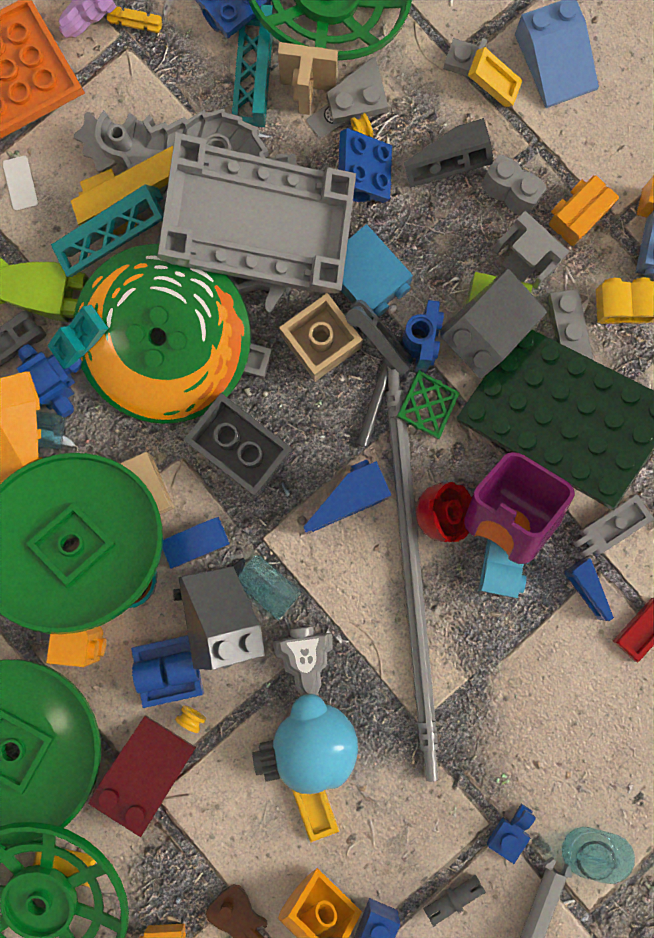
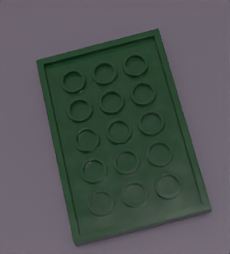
(566, 416)

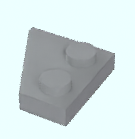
(358, 94)

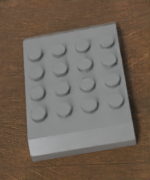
(256, 217)

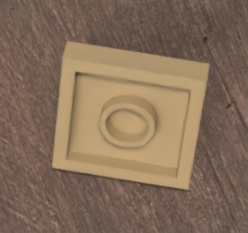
(307, 70)

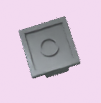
(532, 250)

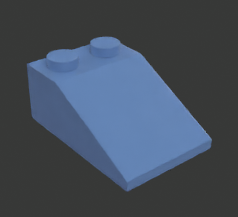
(558, 51)

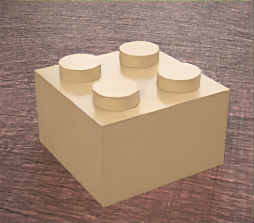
(321, 337)

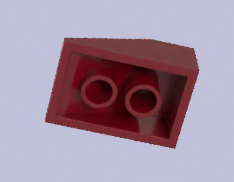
(142, 776)

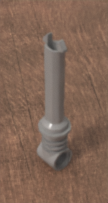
(545, 900)

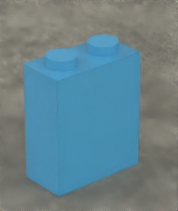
(373, 272)

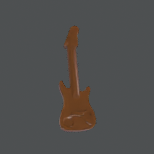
(234, 914)

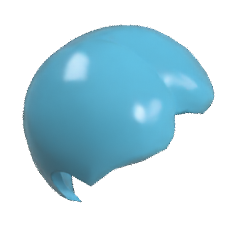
(315, 746)

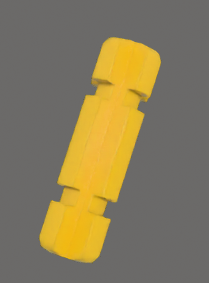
(135, 19)

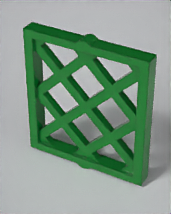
(445, 413)

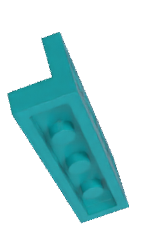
(259, 94)
(104, 224)

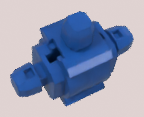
(49, 379)

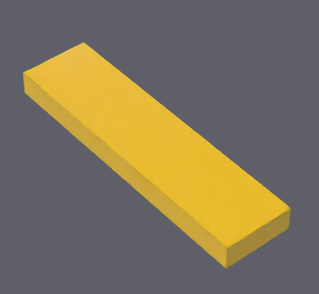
(152, 172)

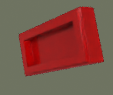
(638, 634)

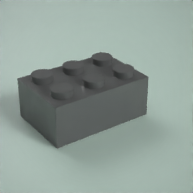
(239, 445)

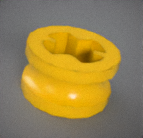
(362, 125)
(190, 719)

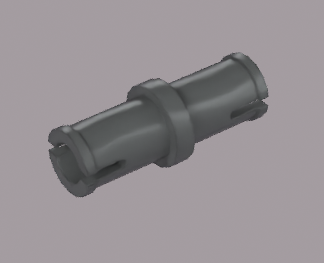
(454, 900)

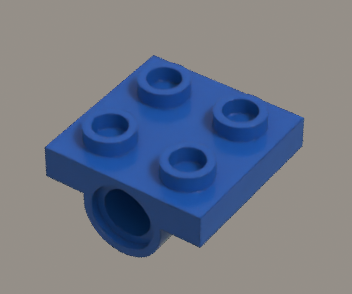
(228, 15)
(371, 163)
(427, 326)
(165, 672)

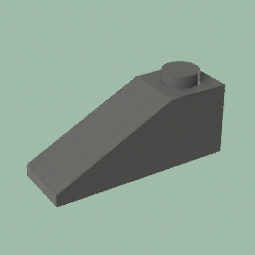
(455, 152)

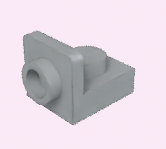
(461, 56)

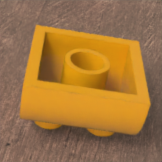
(319, 909)

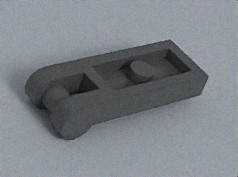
(379, 336)
(11, 341)

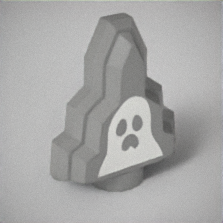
(304, 657)

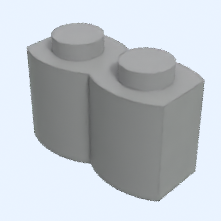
(515, 187)

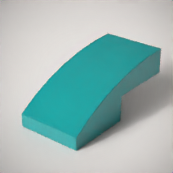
(78, 338)

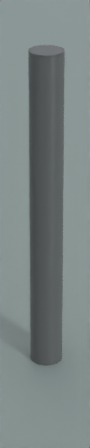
(375, 405)

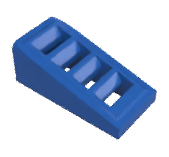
(586, 582)

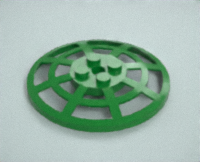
(331, 13)
(55, 888)

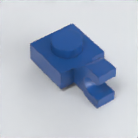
(510, 837)

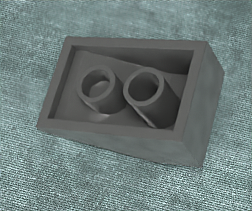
(493, 323)
(219, 619)

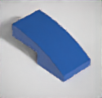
(194, 542)

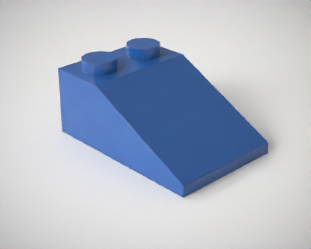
(355, 493)

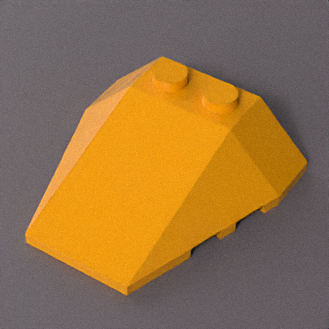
(18, 423)

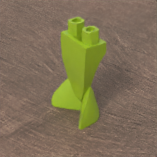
(40, 288)

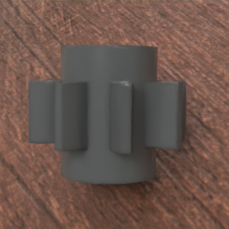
(265, 761)

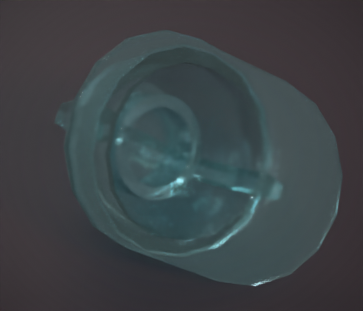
(598, 855)

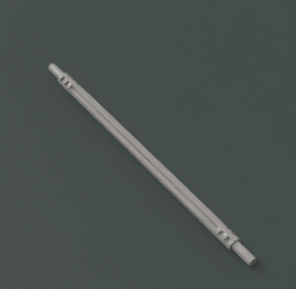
(412, 578)

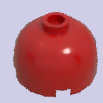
(442, 512)

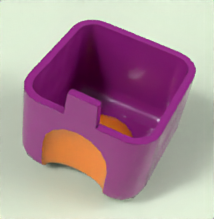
(518, 506)

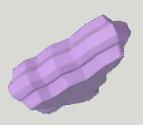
(81, 14)

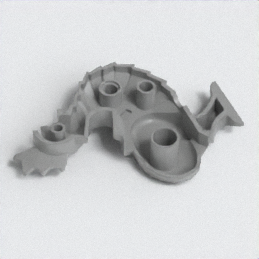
(140, 140)

